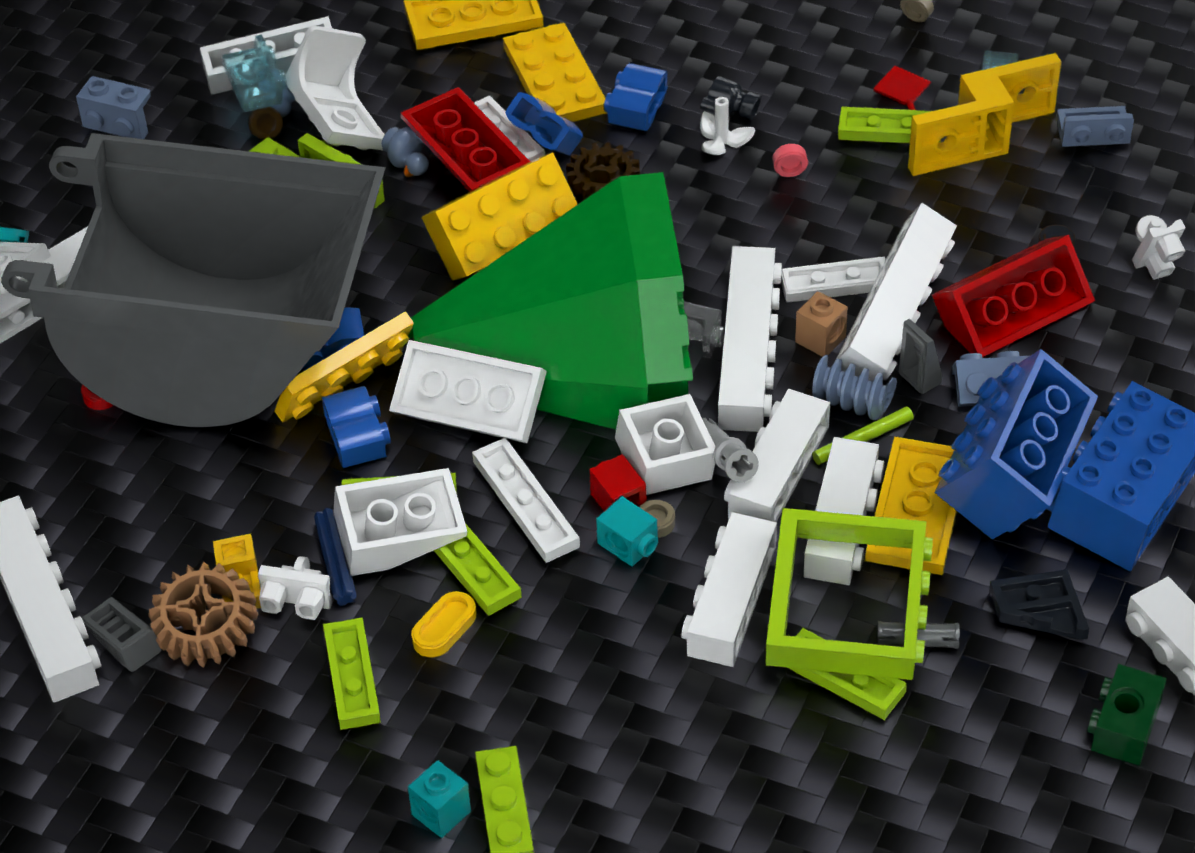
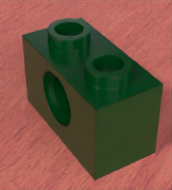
(1120, 733)

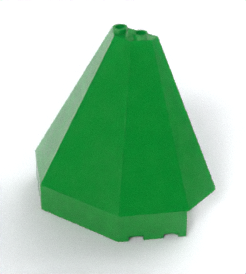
(586, 302)

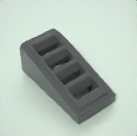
(919, 358)
(124, 636)

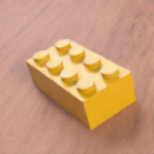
(498, 215)

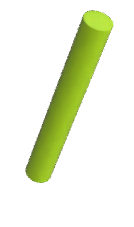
(869, 432)

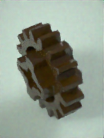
(599, 167)

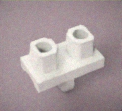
(1158, 245)
(294, 585)

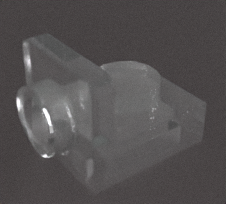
(705, 326)

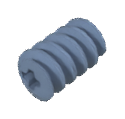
(852, 390)

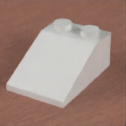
(396, 519)

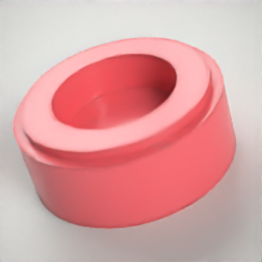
(790, 160)

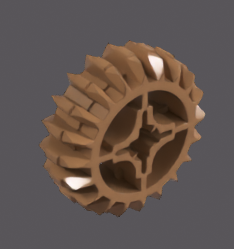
(220, 626)

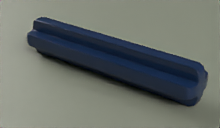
(336, 565)

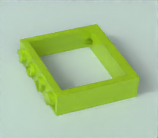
(842, 655)

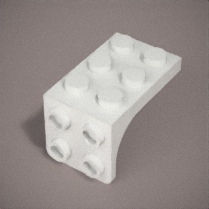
(324, 87)

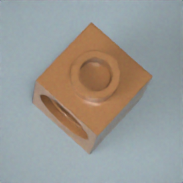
(821, 324)

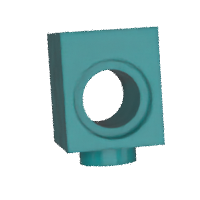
(627, 531)
(439, 799)

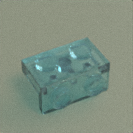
(255, 76)

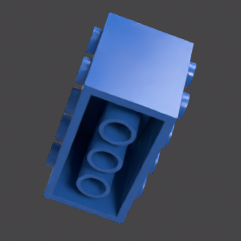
(1016, 444)
(1126, 476)

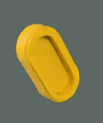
(443, 624)

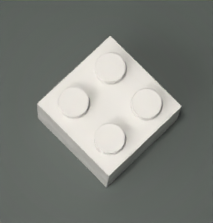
(666, 443)

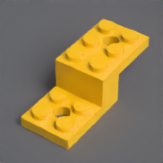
(984, 114)

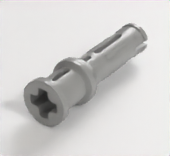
(732, 454)

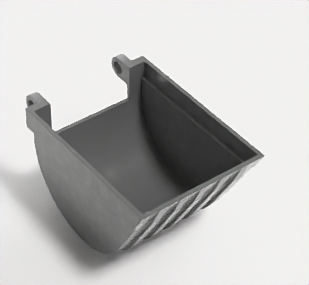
(223, 294)

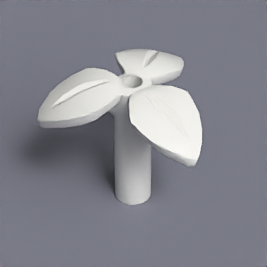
(717, 130)

